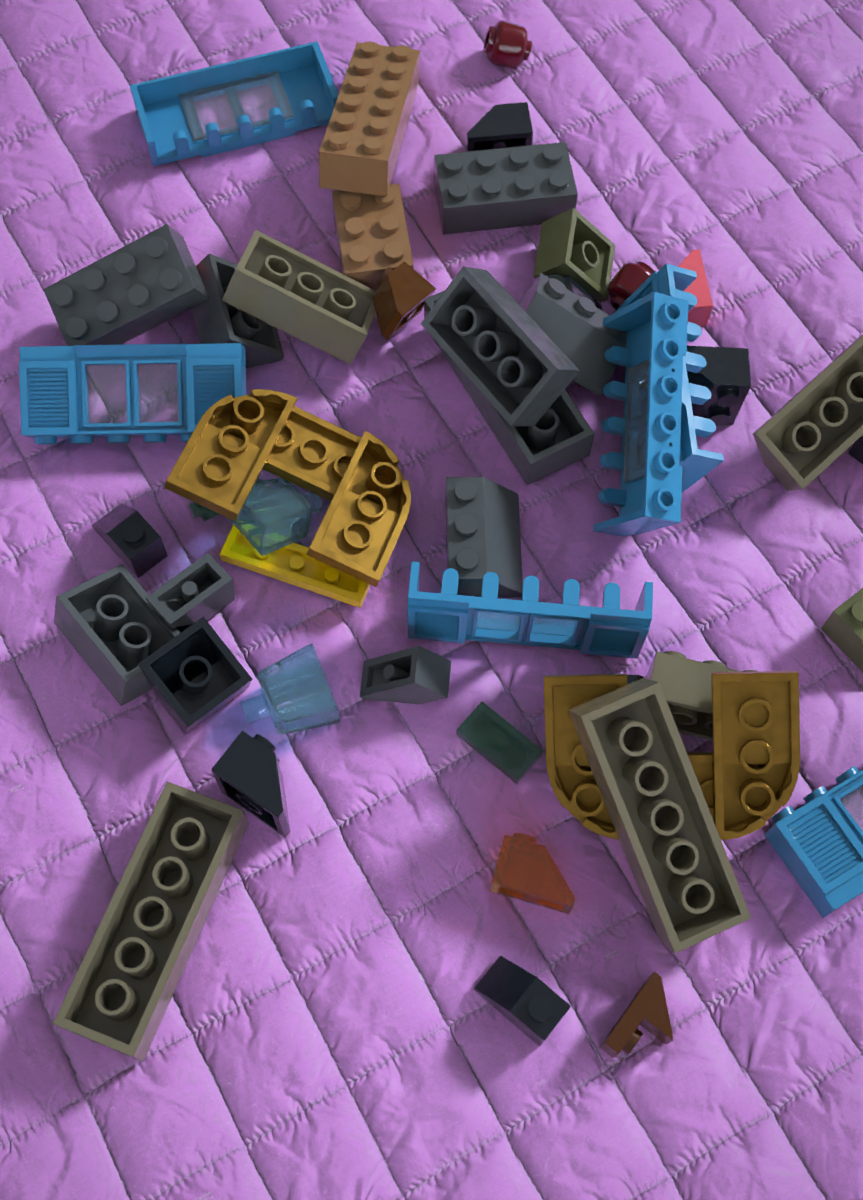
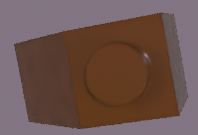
(399, 298)

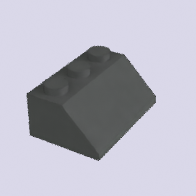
(223, 323)
(575, 328)
(483, 535)
(113, 630)

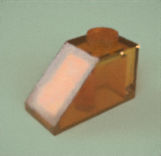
(530, 874)

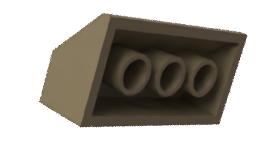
(301, 297)
(816, 422)

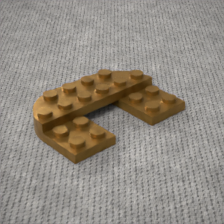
(272, 434)
(741, 780)

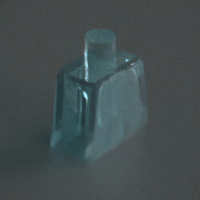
(276, 515)
(293, 694)

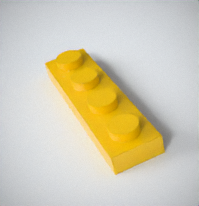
(296, 568)

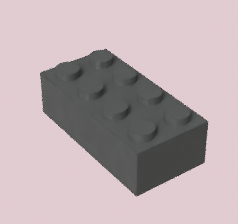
(503, 187)
(128, 291)
(499, 347)

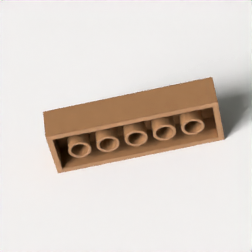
(369, 119)

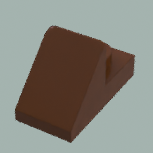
(645, 1009)

